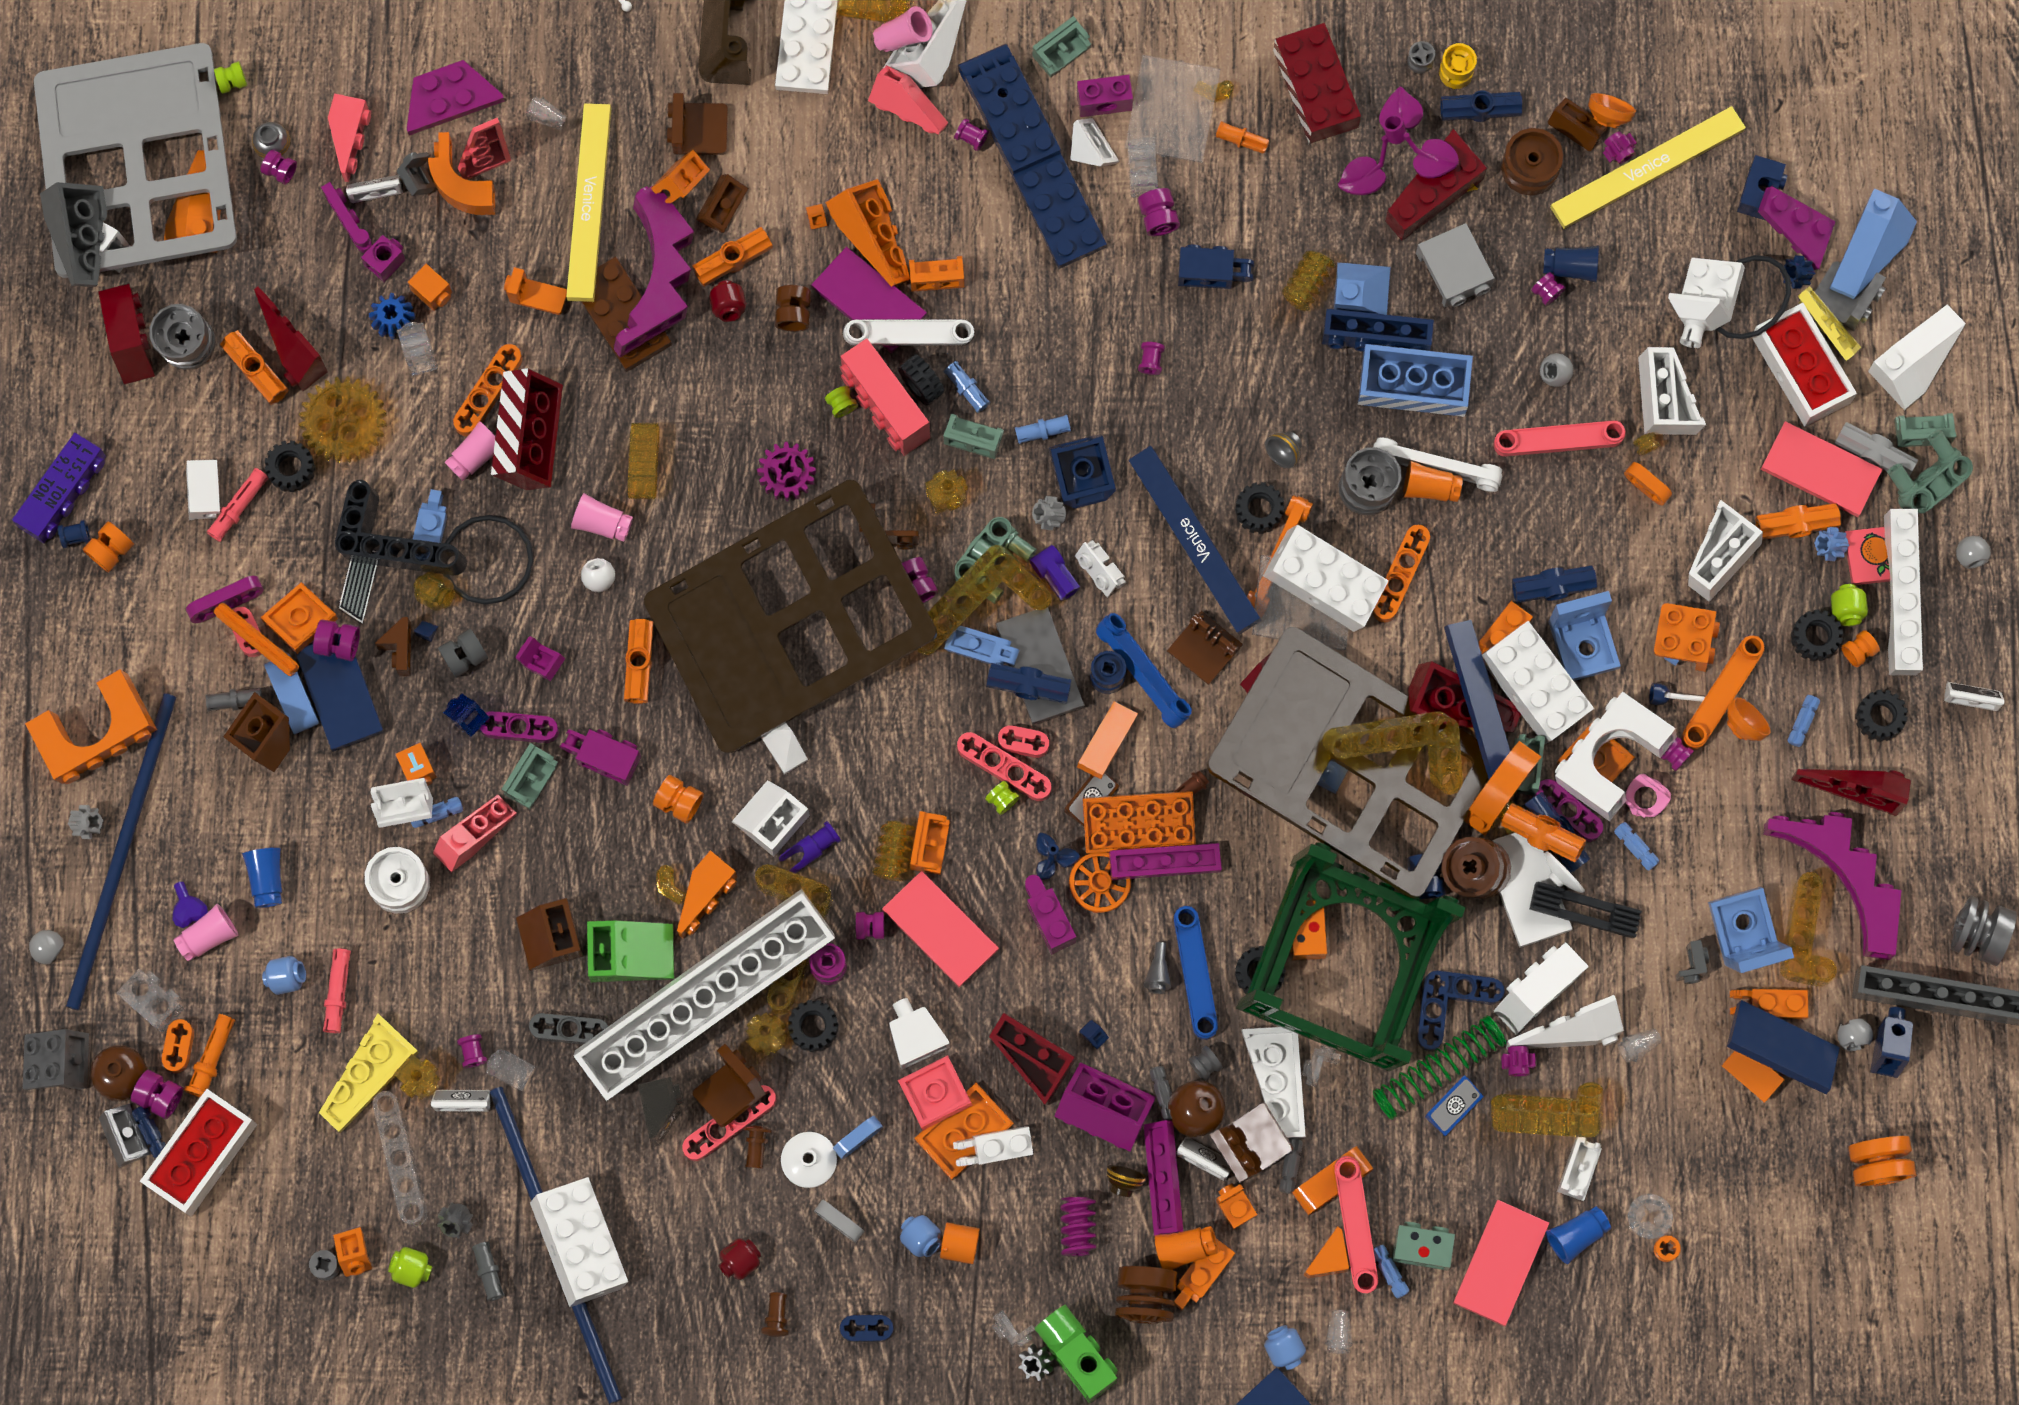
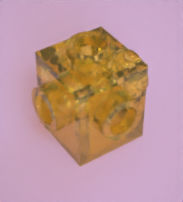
(946, 490)
(768, 1043)
(411, 1070)

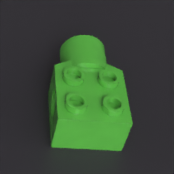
(1070, 1348)

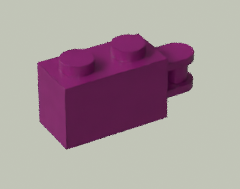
(604, 754)
(1048, 915)

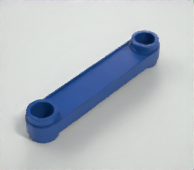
(1173, 709)
(1195, 972)

